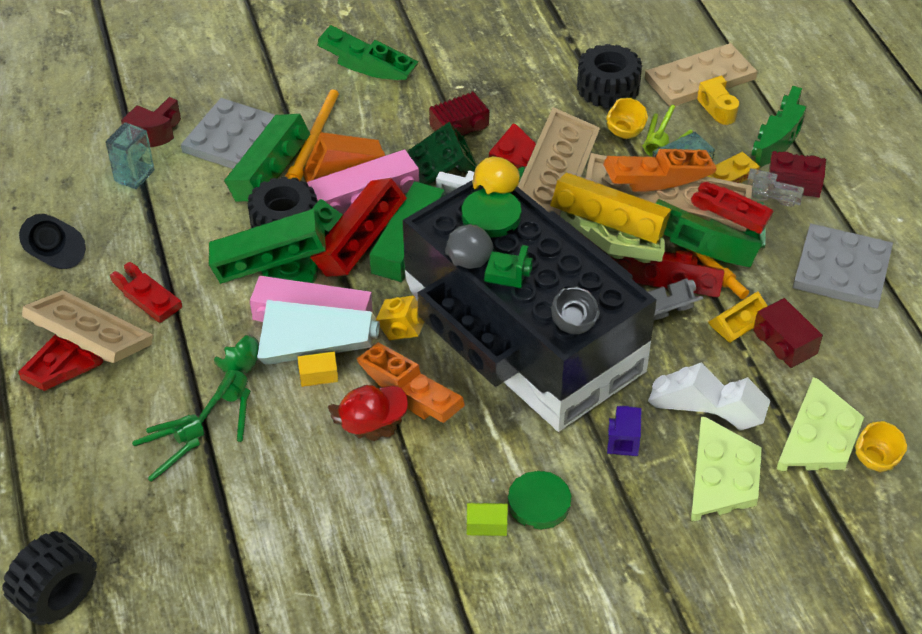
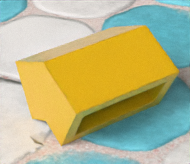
(317, 369)

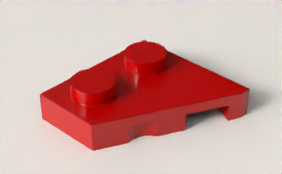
(514, 147)

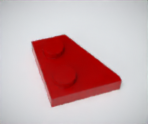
(57, 363)

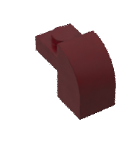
(157, 123)

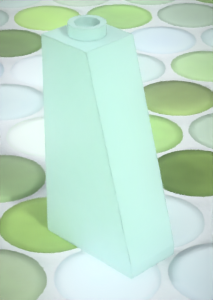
(312, 329)

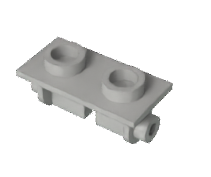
(680, 297)

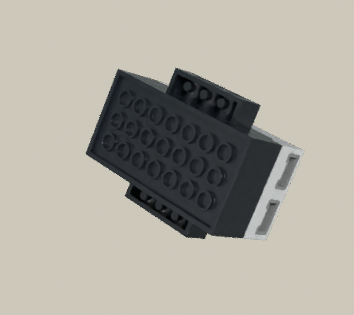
(511, 329)

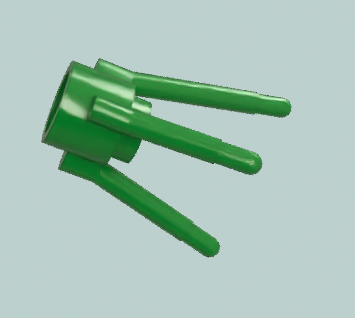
(231, 389)
(185, 430)

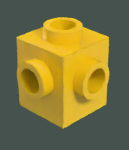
(400, 318)

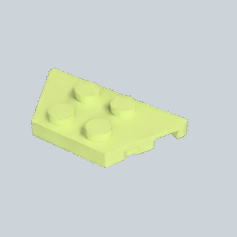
(822, 431)
(725, 471)

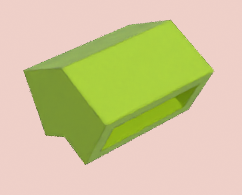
(487, 519)

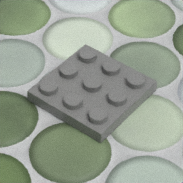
(226, 133)
(843, 265)

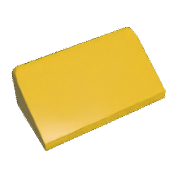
(738, 318)

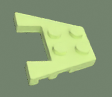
(617, 243)

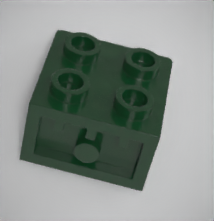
(441, 153)

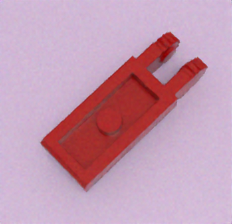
(732, 206)
(146, 293)

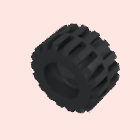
(608, 74)
(279, 200)
(49, 578)

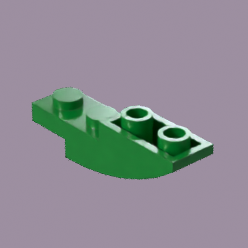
(372, 60)
(780, 129)
(710, 238)

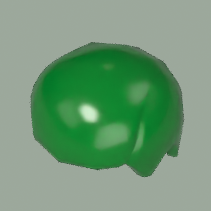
(241, 357)

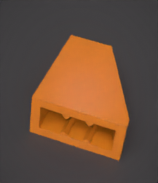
(339, 152)

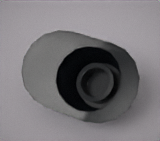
(52, 241)

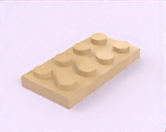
(680, 79)
(87, 326)

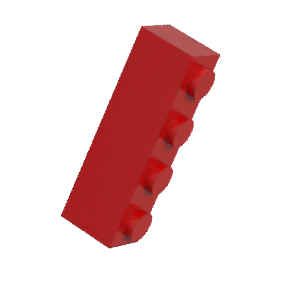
(359, 227)

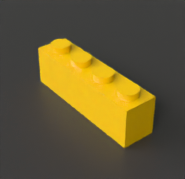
(610, 207)

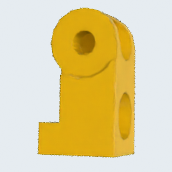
(718, 101)

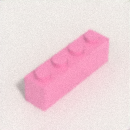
(345, 186)
(305, 293)

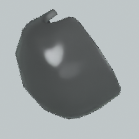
(469, 246)
(574, 310)

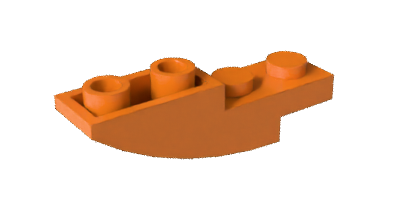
(664, 171)
(423, 394)

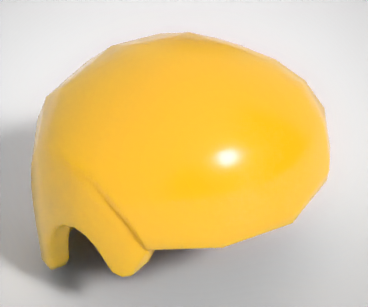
(627, 118)
(496, 175)
(880, 446)

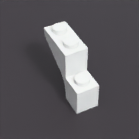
(699, 390)

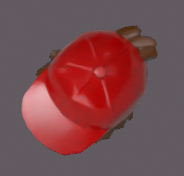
(371, 411)

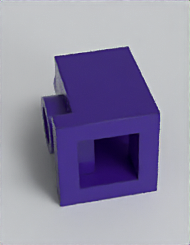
(625, 431)

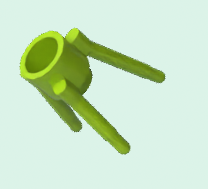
(659, 138)

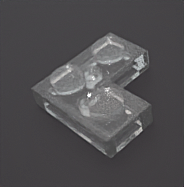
(766, 186)

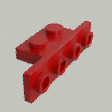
(675, 268)

